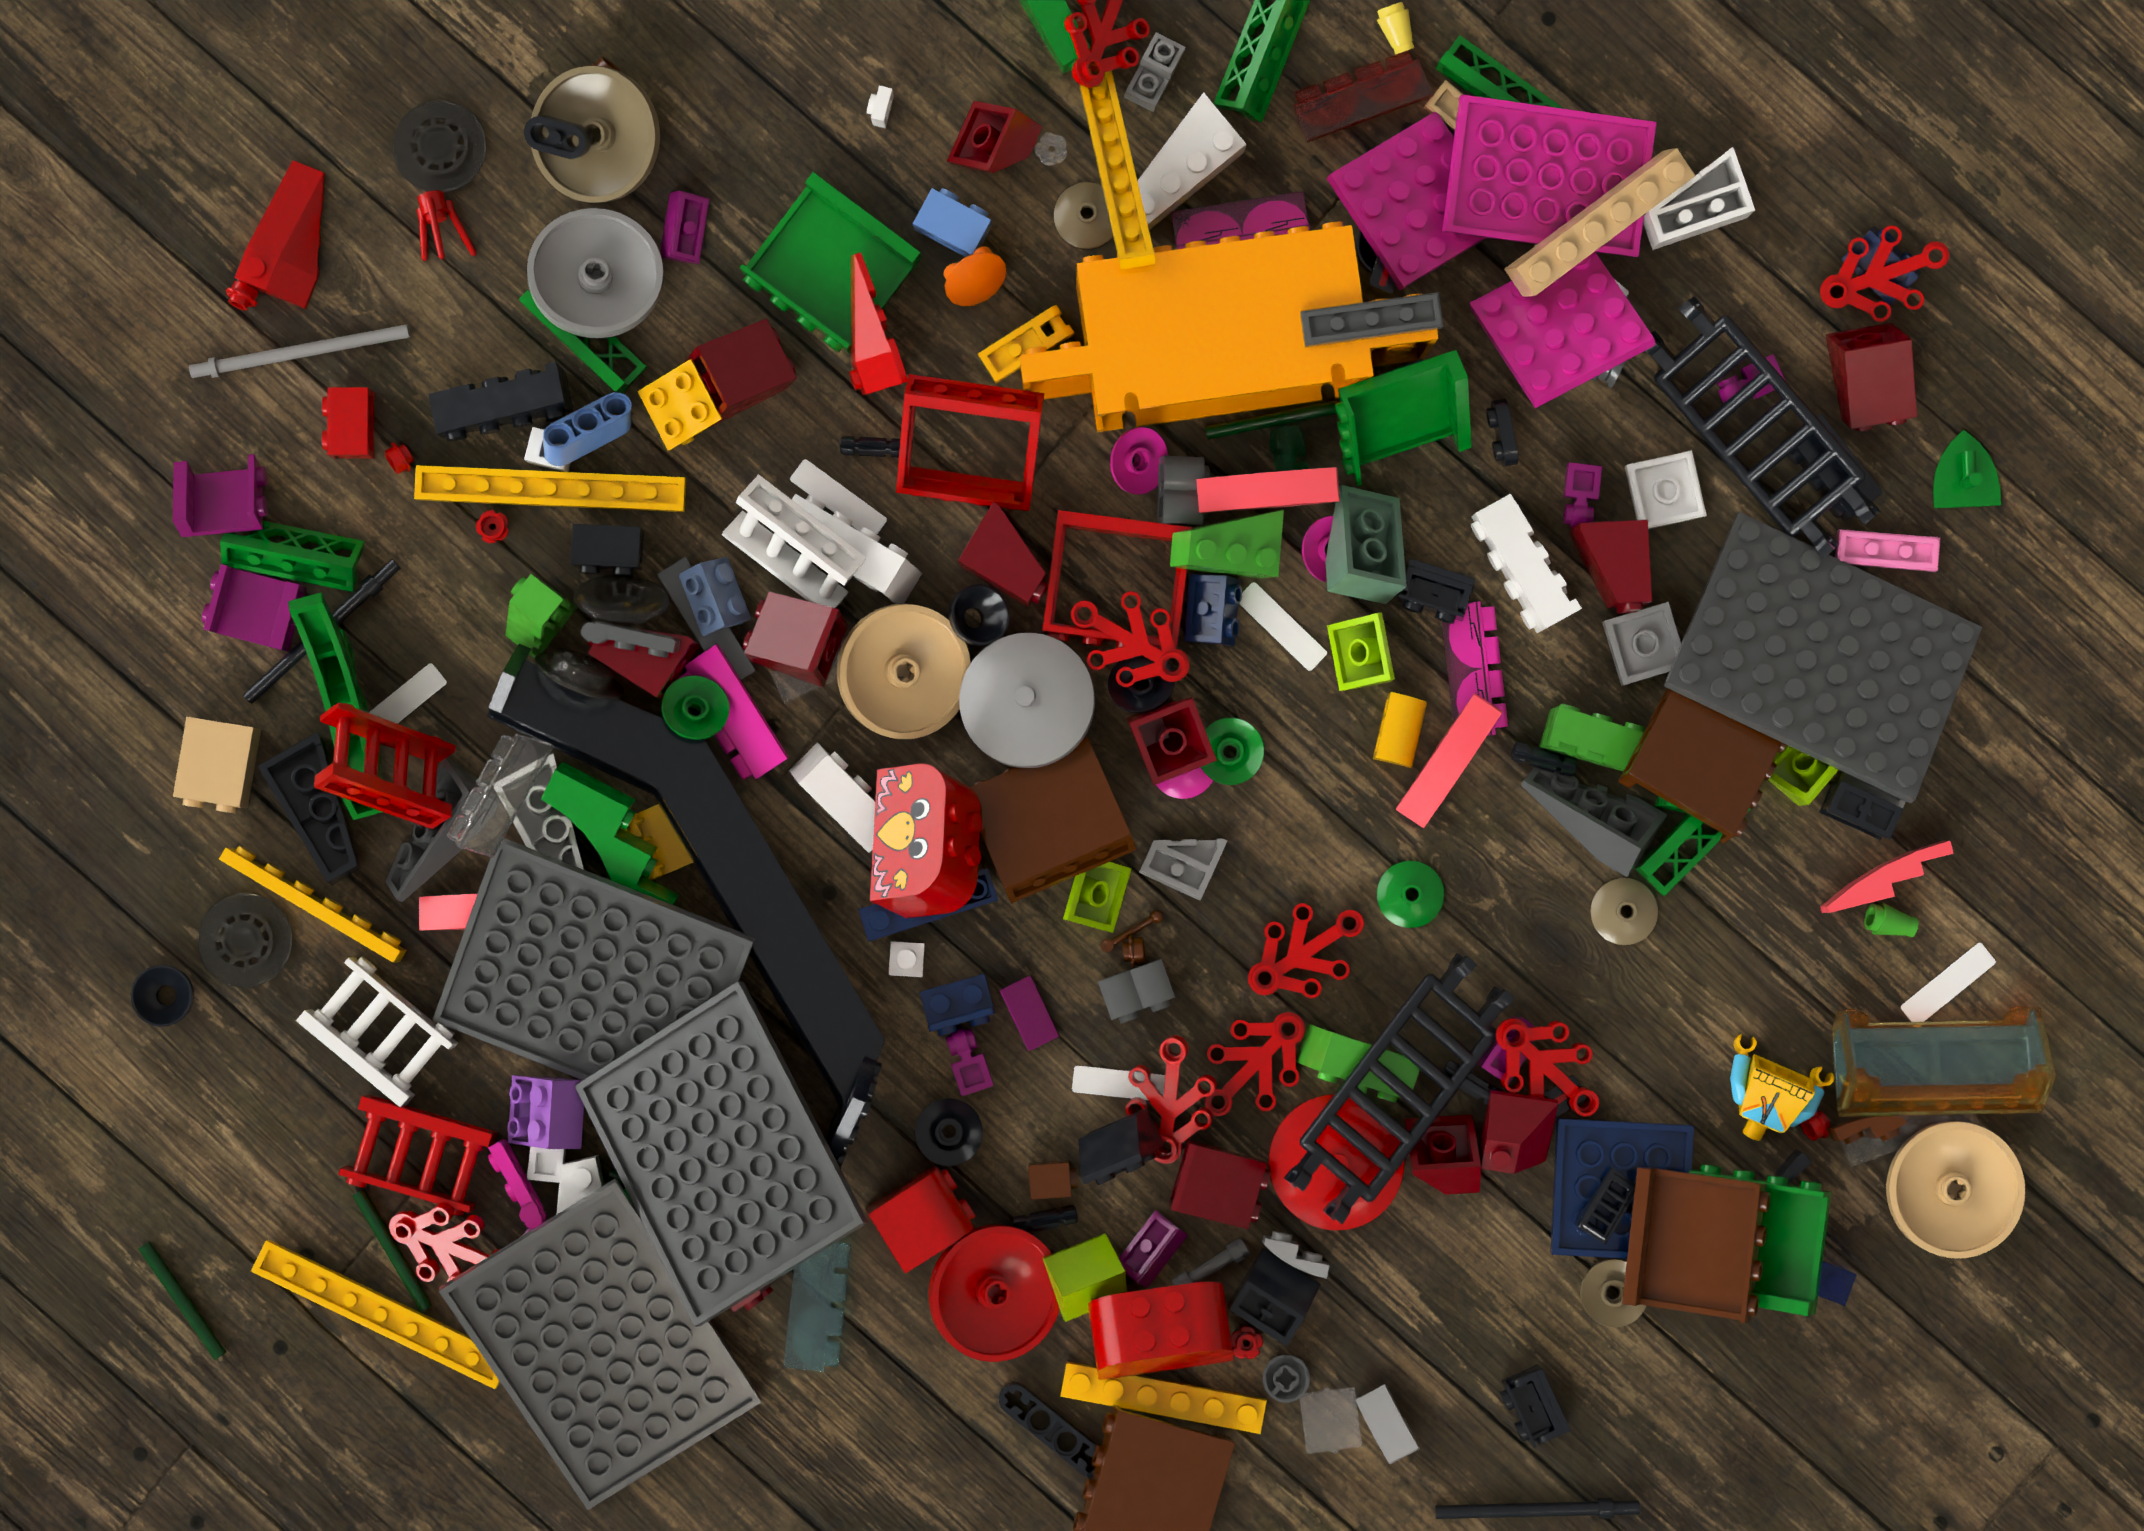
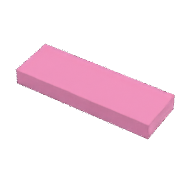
(1888, 550)

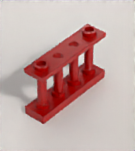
(366, 786)
(409, 1121)

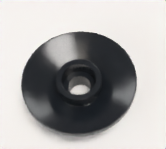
(1139, 701)
(936, 1145)

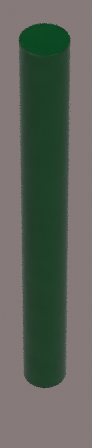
(1270, 420)
(392, 1250)
(182, 1300)

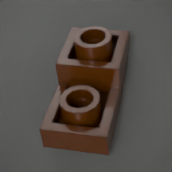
(1875, 1126)

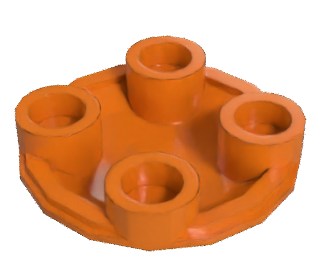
(974, 277)

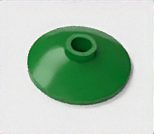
(699, 694)
(1248, 751)
(1392, 895)

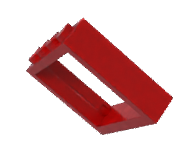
(975, 400)
(1115, 526)

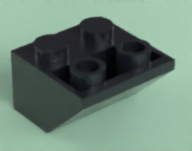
(1118, 1147)
(1274, 1296)

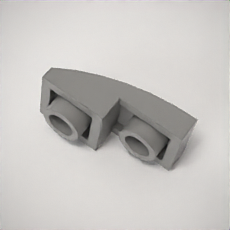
(1154, 72)
(1286, 1249)
(1387, 1424)

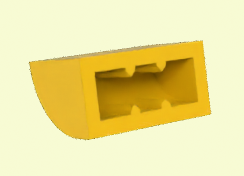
(1400, 729)

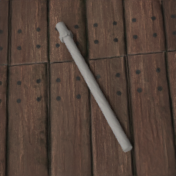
(215, 367)

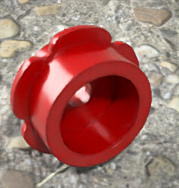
(242, 295)
(399, 458)
(483, 526)
(1816, 1126)
(1250, 1351)

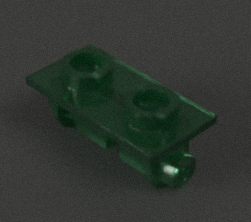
(1286, 445)

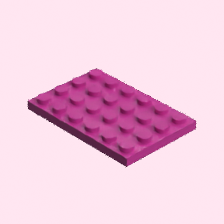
(1536, 167)

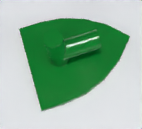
(1965, 476)

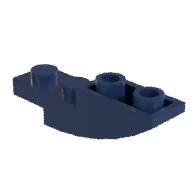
(882, 922)

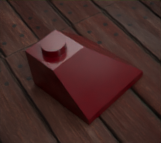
(994, 138)
(1171, 740)
(1516, 1131)
(1448, 1155)

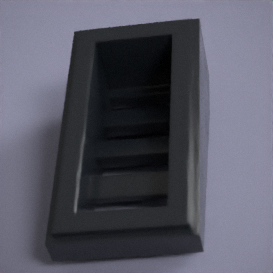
(1597, 1198)

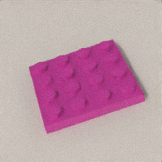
(1400, 200)
(1565, 331)

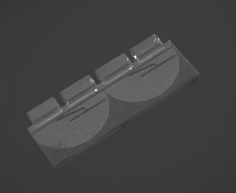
(506, 787)

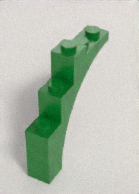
(335, 675)
(600, 815)

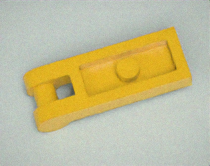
(1004, 355)

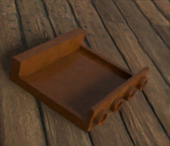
(1702, 763)
(1051, 822)
(1696, 1243)
(1153, 1476)

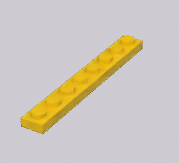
(1117, 174)
(550, 488)
(373, 1310)

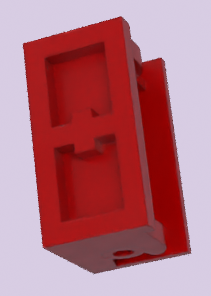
(349, 422)

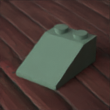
(1366, 546)

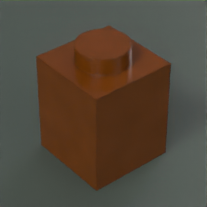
(1051, 1179)

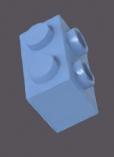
(952, 223)

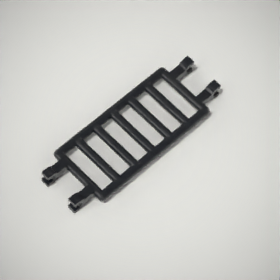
(1806, 522)
(1301, 1174)

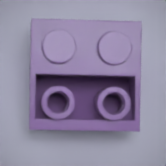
(545, 1112)

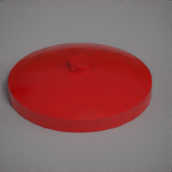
(1324, 1186)
(993, 1293)

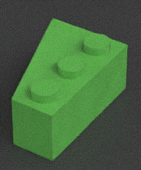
(1233, 547)
(536, 614)
(1590, 737)
(1338, 1055)

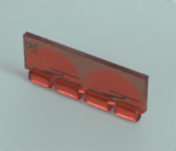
(1356, 102)

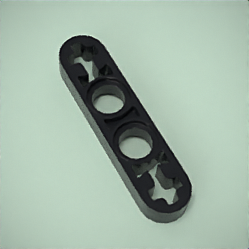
(1048, 1435)

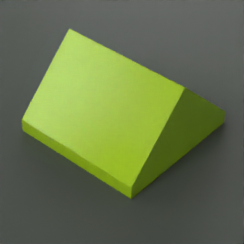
(1361, 652)
(1800, 775)
(1098, 896)
(1084, 1274)

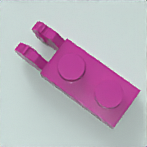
(517, 1187)

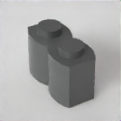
(1178, 490)
(1136, 990)

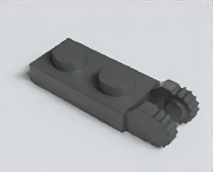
(628, 637)

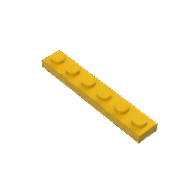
(326, 910)
(1165, 1398)

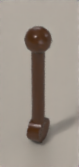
(1108, 945)

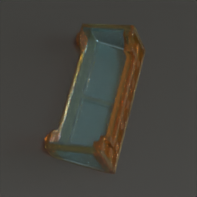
(1942, 1065)

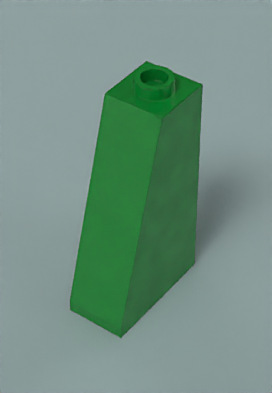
(1048, 20)

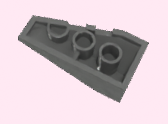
(1606, 825)
(431, 848)

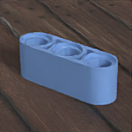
(580, 442)

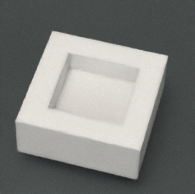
(880, 106)
(906, 959)
(545, 1164)

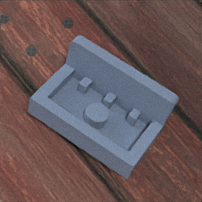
(714, 595)

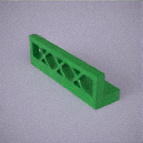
(1268, 60)
(1477, 85)
(584, 353)
(292, 561)
(1669, 845)

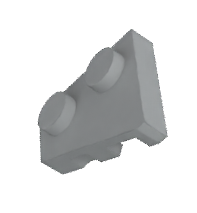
(1183, 864)

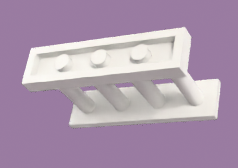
(802, 532)
(346, 1043)

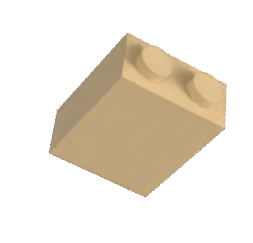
(216, 764)

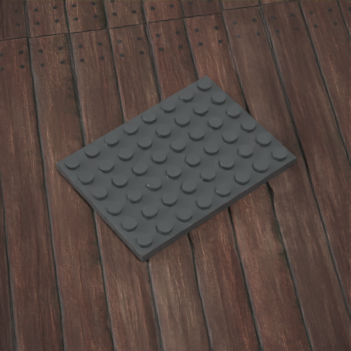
(1824, 657)
(579, 963)
(720, 1154)
(599, 1345)

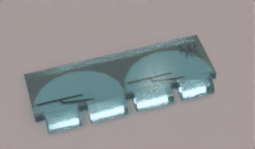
(811, 1311)

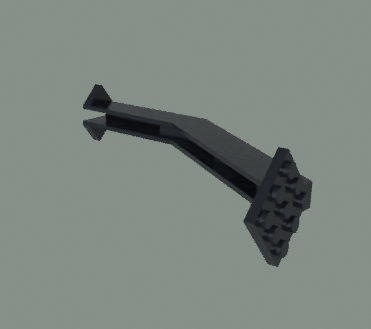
(731, 861)

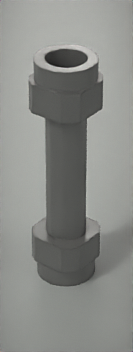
(1235, 1251)

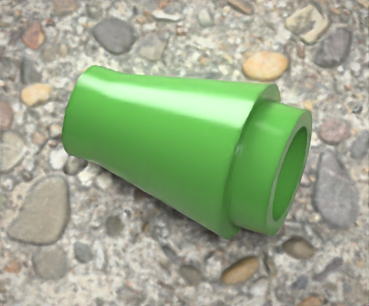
(1889, 921)

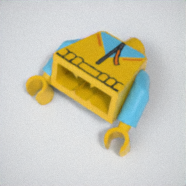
(1772, 1093)

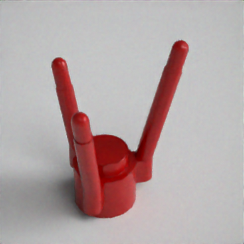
(433, 211)

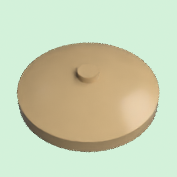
(902, 671)
(1955, 1189)

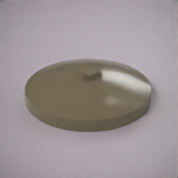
(621, 131)

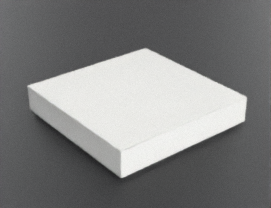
(1666, 490)

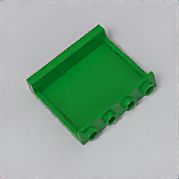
(809, 260)
(1403, 411)
(1793, 1241)

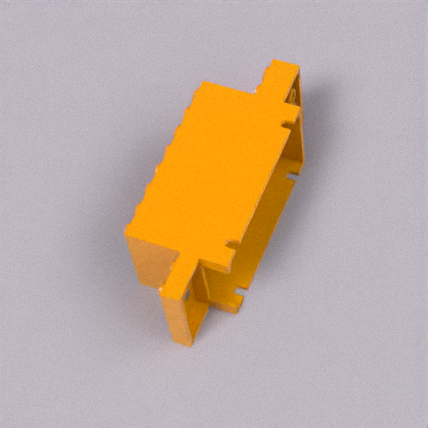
(1214, 330)

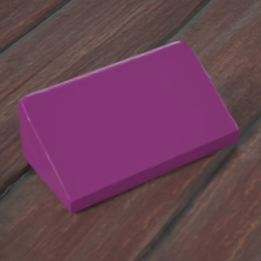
(684, 227)
(1029, 1013)
(1151, 1249)

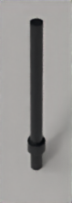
(369, 587)
(1603, 1507)

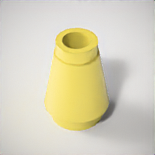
(1396, 26)

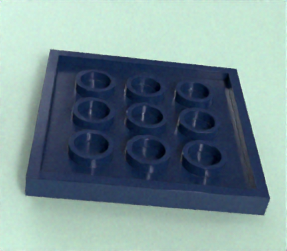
(1583, 1158)

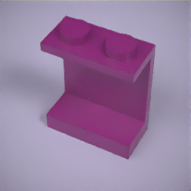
(219, 499)
(251, 607)

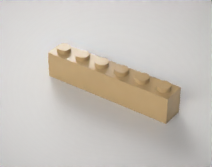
(1599, 222)

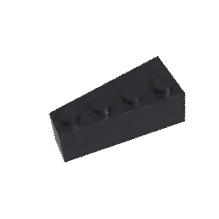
(501, 403)
(313, 812)

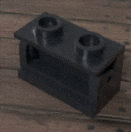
(607, 548)
(1436, 591)
(1861, 810)
(1534, 1405)

